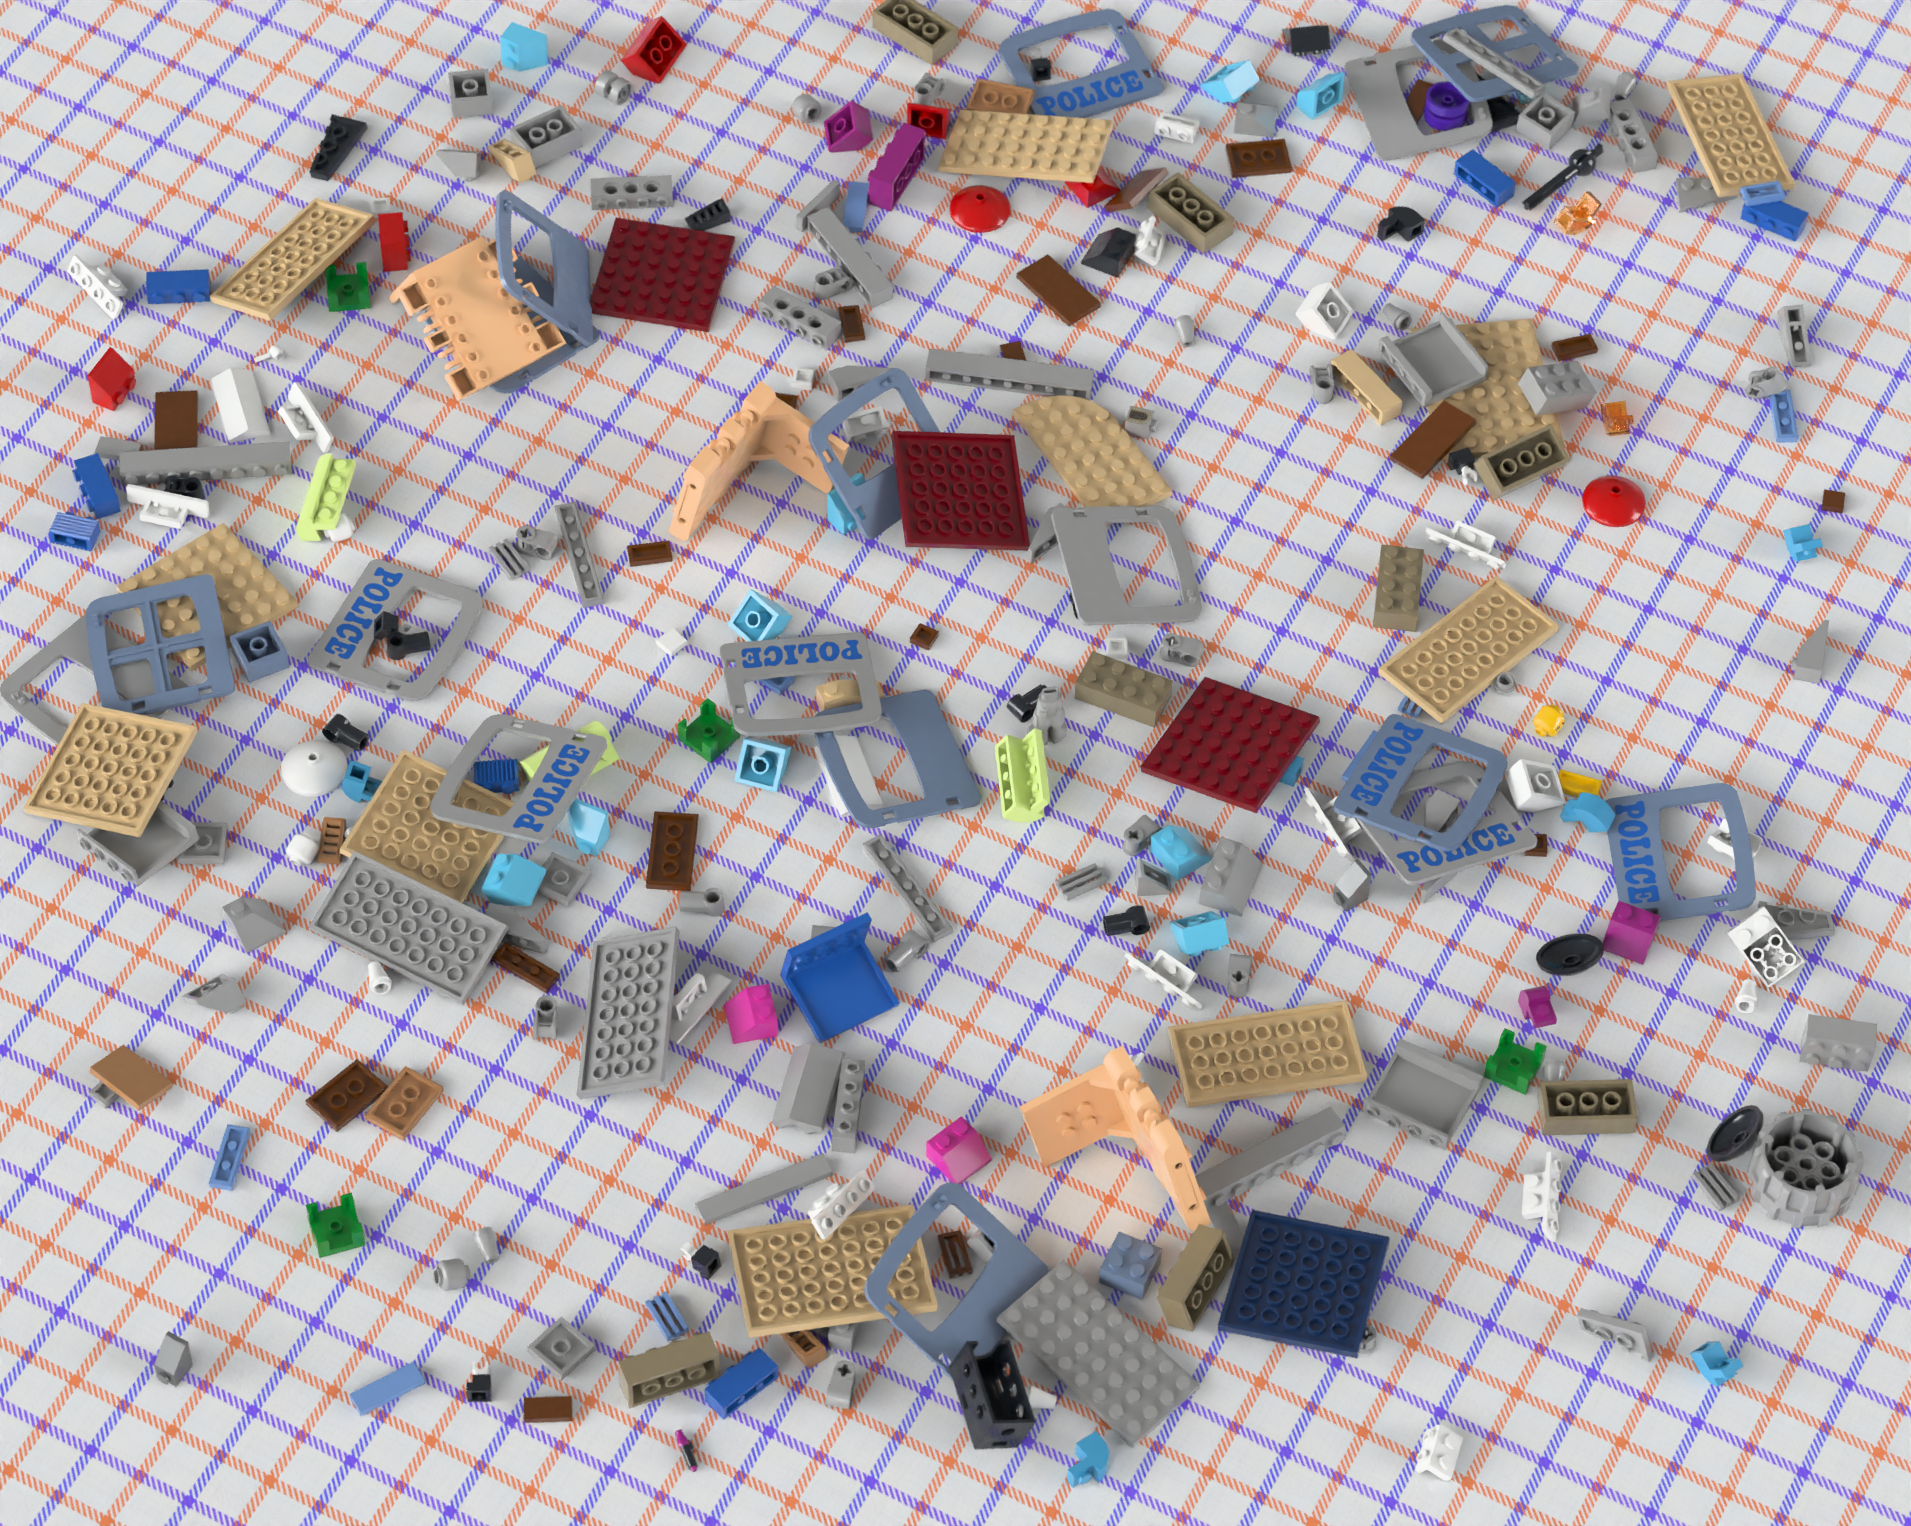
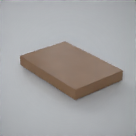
(1000, 97)
(131, 1077)
(404, 1103)

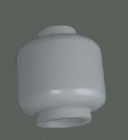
(806, 108)
(451, 1274)

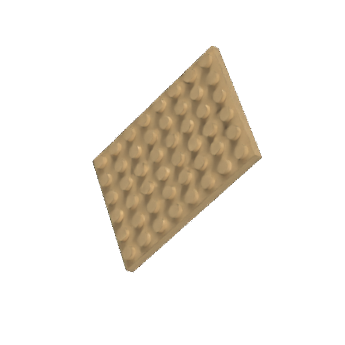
(1499, 402)
(805, 1282)

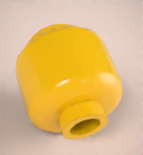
(1548, 720)

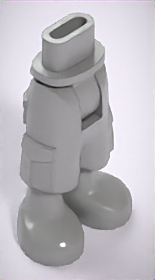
(1049, 715)

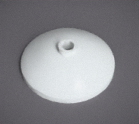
(314, 776)

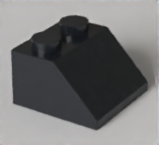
(1305, 39)
(1110, 251)

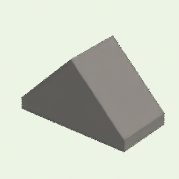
(1151, 880)

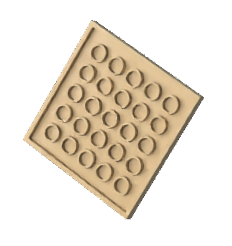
(243, 585)
(110, 770)
(406, 837)

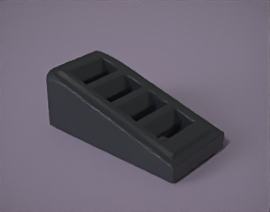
(717, 208)

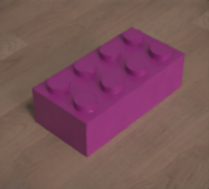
(896, 167)

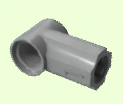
(701, 901)
(910, 947)

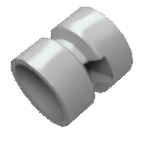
(613, 87)

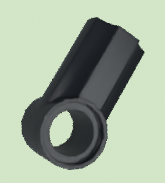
(399, 644)
(1024, 706)
(341, 730)
(1132, 921)

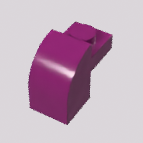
(1537, 1006)

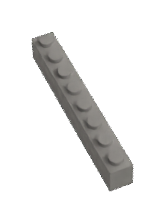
(1008, 374)
(206, 463)
(1271, 1157)

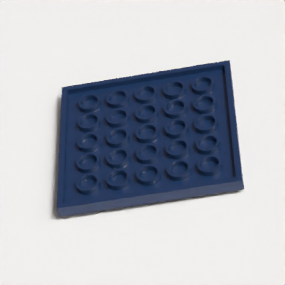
(1304, 1284)

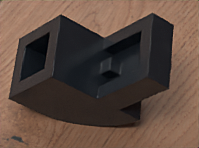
(1401, 221)

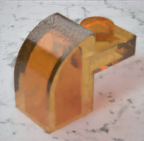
(1580, 217)
(1615, 418)

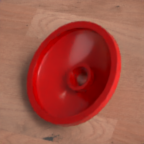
(979, 208)
(1613, 501)

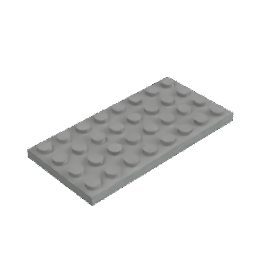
(408, 927)
(628, 1013)
(1098, 1353)

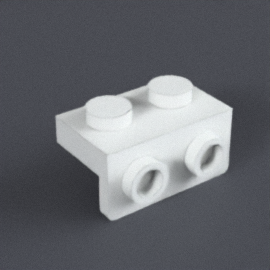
(1176, 127)
(1149, 242)
(866, 424)
(1722, 842)
(1439, 1452)

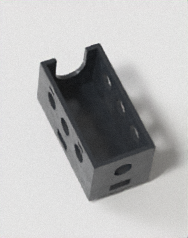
(988, 1412)

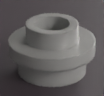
(1504, 678)

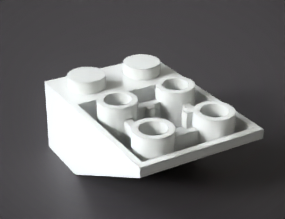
(1765, 947)

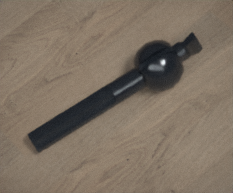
(1581, 163)

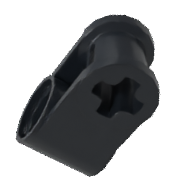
(184, 486)

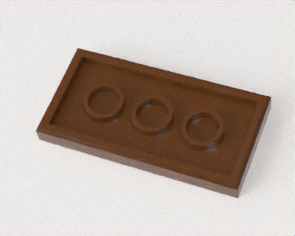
(1058, 290)
(176, 420)
(1433, 439)
(672, 851)

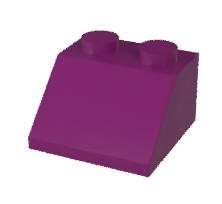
(848, 128)
(1631, 932)

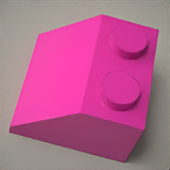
(752, 1015)
(958, 1151)

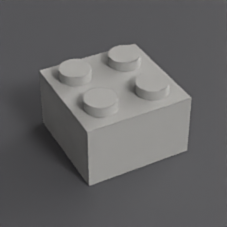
(470, 93)
(1545, 121)

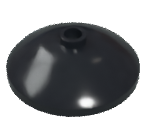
(1570, 954)
(1735, 1134)

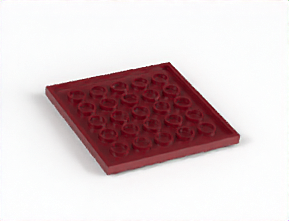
(661, 274)
(960, 490)
(1230, 744)

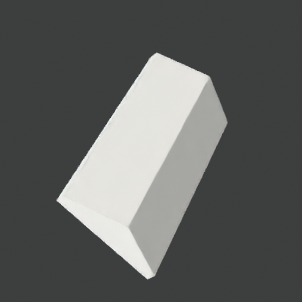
(240, 405)
(858, 771)

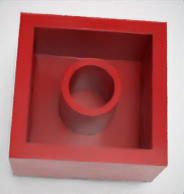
(394, 241)

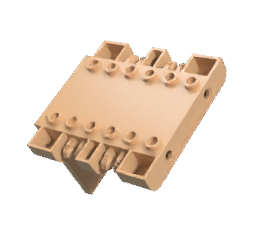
(476, 317)
(760, 431)
(1116, 1104)

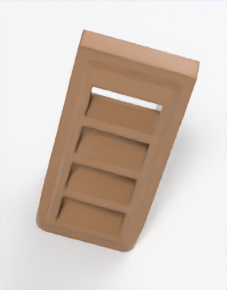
(333, 827)
(812, 1355)

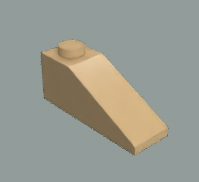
(513, 159)
(840, 693)

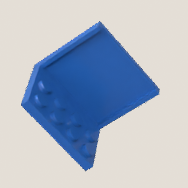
(837, 980)

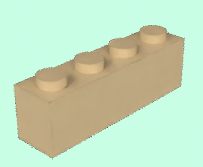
(1366, 387)

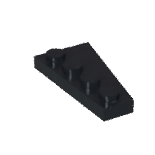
(1502, 112)
(338, 142)

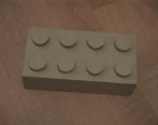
(916, 28)
(1190, 213)
(1522, 462)
(1398, 588)
(1123, 689)
(1587, 1107)
(1195, 1277)
(669, 1369)

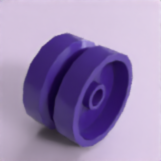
(1445, 107)

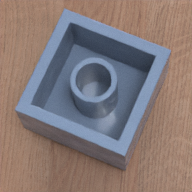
(259, 651)
(1130, 1265)

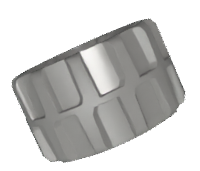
(1817, 1137)

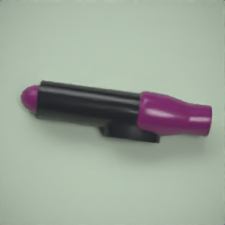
(687, 1450)

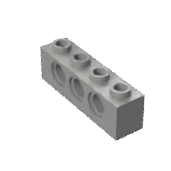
(1632, 136)
(631, 192)
(800, 318)
(848, 1105)

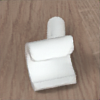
(275, 352)

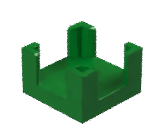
(349, 290)
(707, 733)
(1514, 1064)
(336, 1227)

